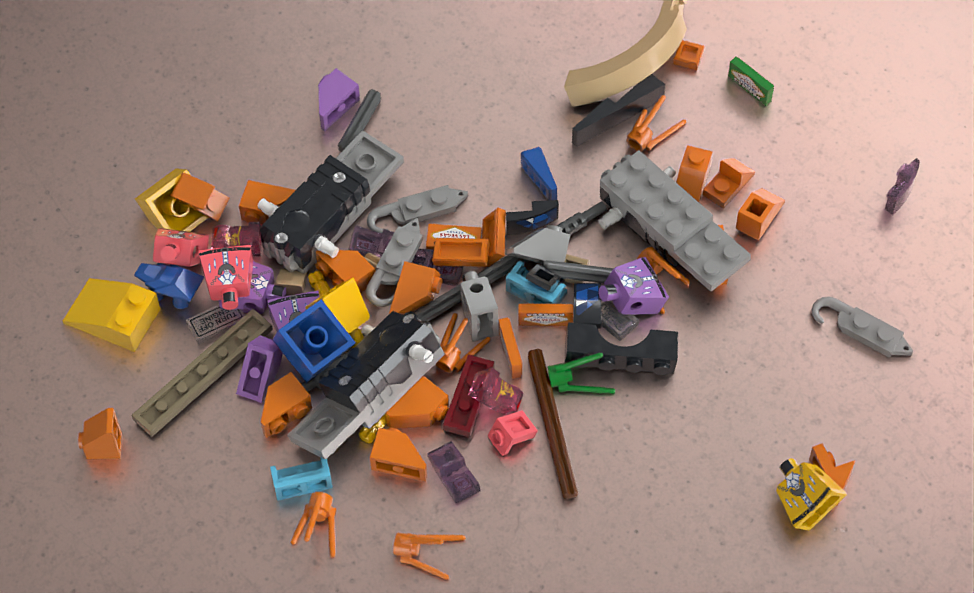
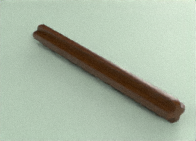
(552, 424)

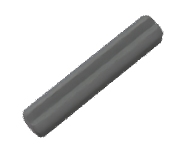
(361, 118)
(578, 271)

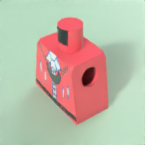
(177, 247)
(227, 273)

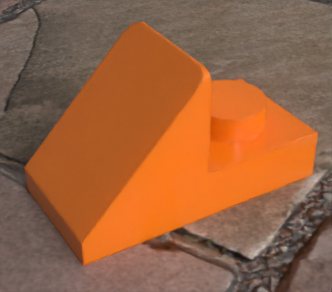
(727, 182)
(200, 196)
(826, 461)

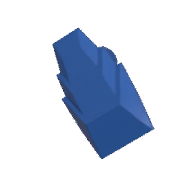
(170, 281)

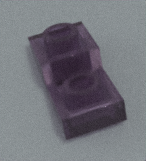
(901, 190)

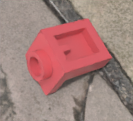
(510, 431)

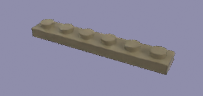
(200, 373)

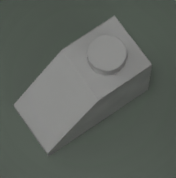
(542, 245)

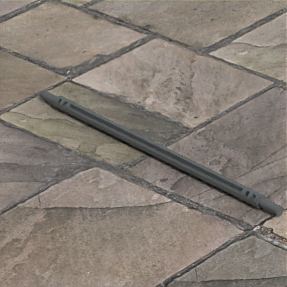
(493, 273)

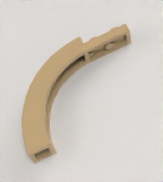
(632, 65)

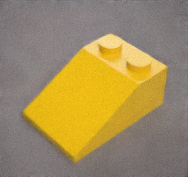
(114, 312)

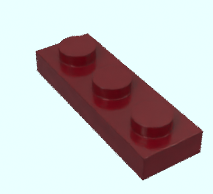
(463, 407)

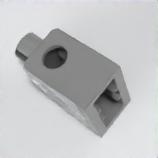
(479, 306)

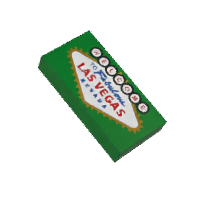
(751, 80)

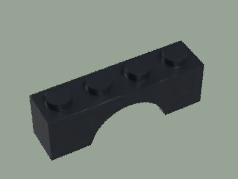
(654, 354)

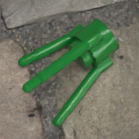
(561, 374)

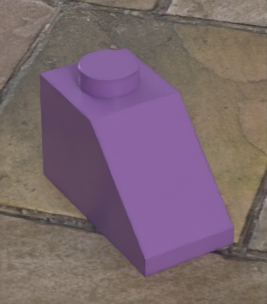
(336, 97)
(259, 368)

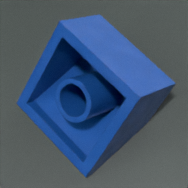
(313, 340)

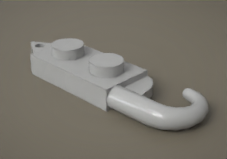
(421, 206)
(401, 248)
(865, 328)

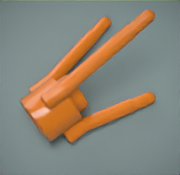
(641, 135)
(658, 263)
(451, 359)
(317, 510)
(409, 544)

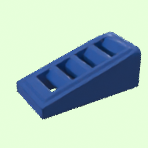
(537, 169)

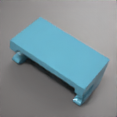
(519, 286)
(301, 479)

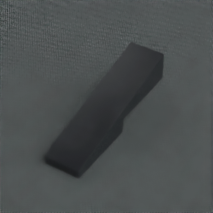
(610, 114)

